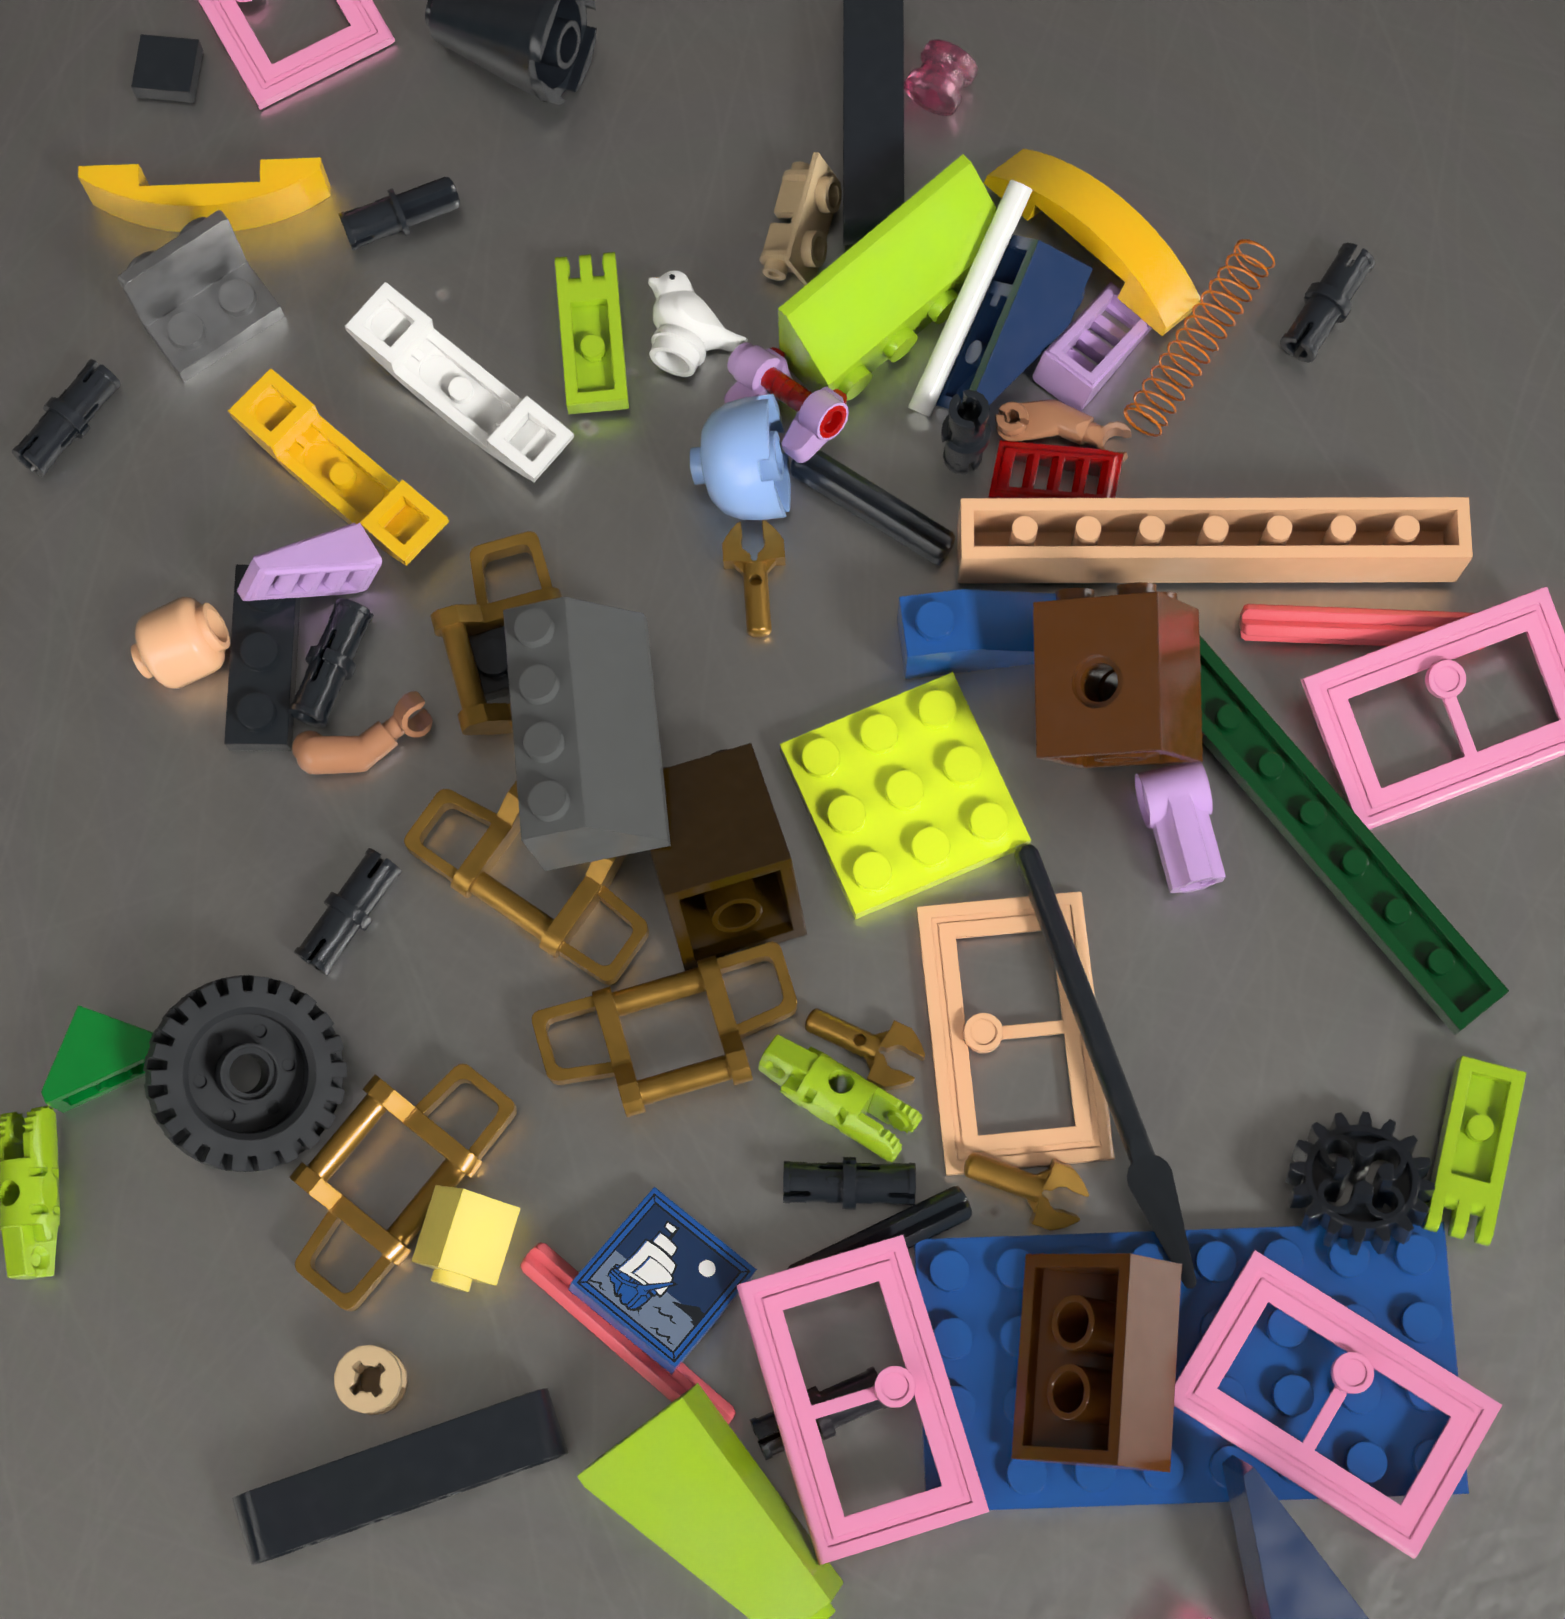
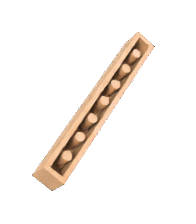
(1213, 540)

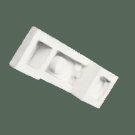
(456, 386)

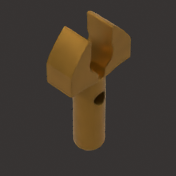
(755, 574)
(868, 1046)
(1030, 1186)

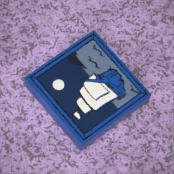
(662, 1280)

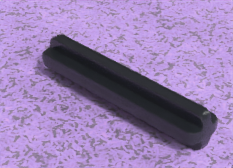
(875, 506)
(914, 1223)

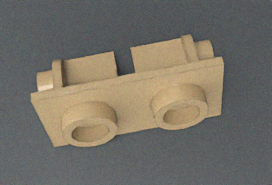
(809, 198)

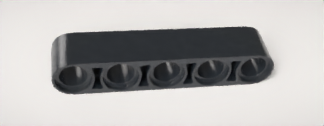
(872, 114)
(399, 1476)

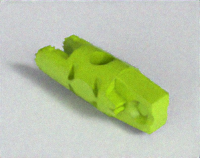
(838, 1096)
(29, 1192)

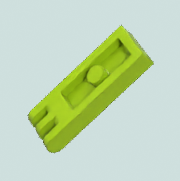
(591, 336)
(1475, 1147)

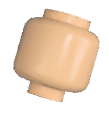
(180, 642)

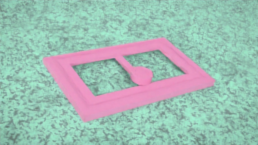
(276, 81)
(1444, 679)
(1367, 1350)
(894, 1387)

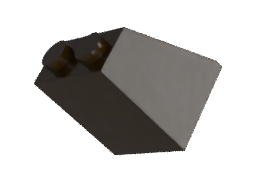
(727, 862)

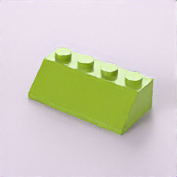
(887, 285)

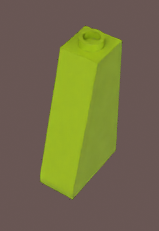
(714, 1511)

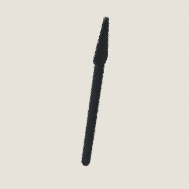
(1148, 1175)

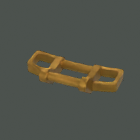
(464, 620)
(474, 880)
(685, 1079)
(393, 1241)

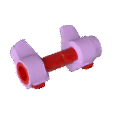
(766, 372)

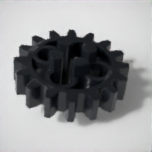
(1396, 1183)

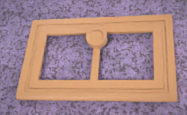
(950, 1038)

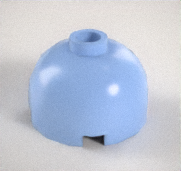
(744, 459)

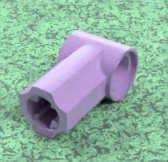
(1178, 808)

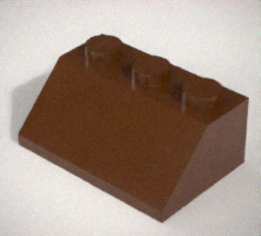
(1097, 1361)

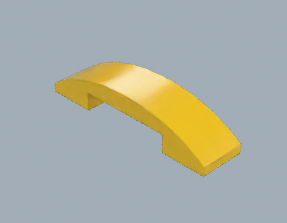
(283, 191)
(1109, 229)
(336, 469)

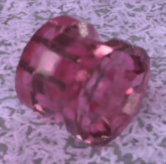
(941, 77)

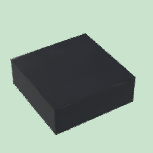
(167, 68)

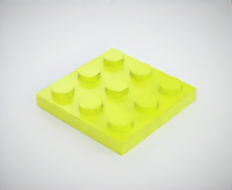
(904, 795)

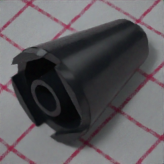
(526, 42)

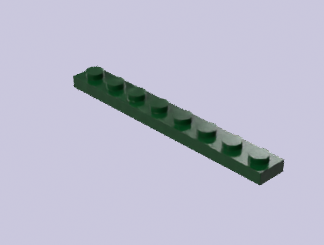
(1342, 850)

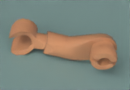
(1053, 418)
(359, 753)

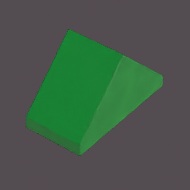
(95, 1059)

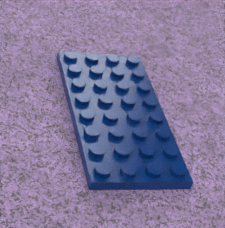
(1279, 1373)

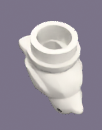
(684, 326)

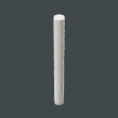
(970, 298)

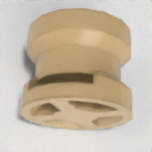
(379, 1389)

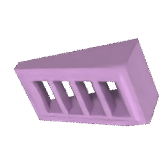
(1071, 375)
(317, 566)

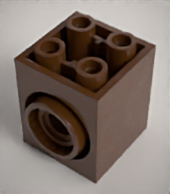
(1117, 678)

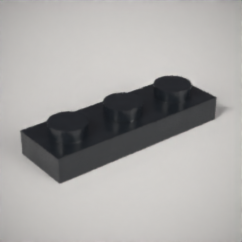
(261, 672)

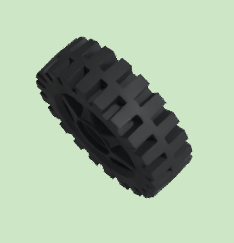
(192, 1064)

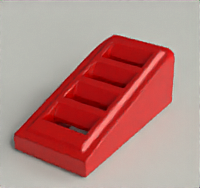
(1080, 460)

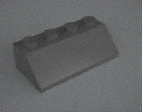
(584, 732)

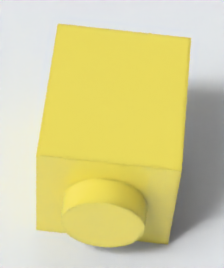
(465, 1237)

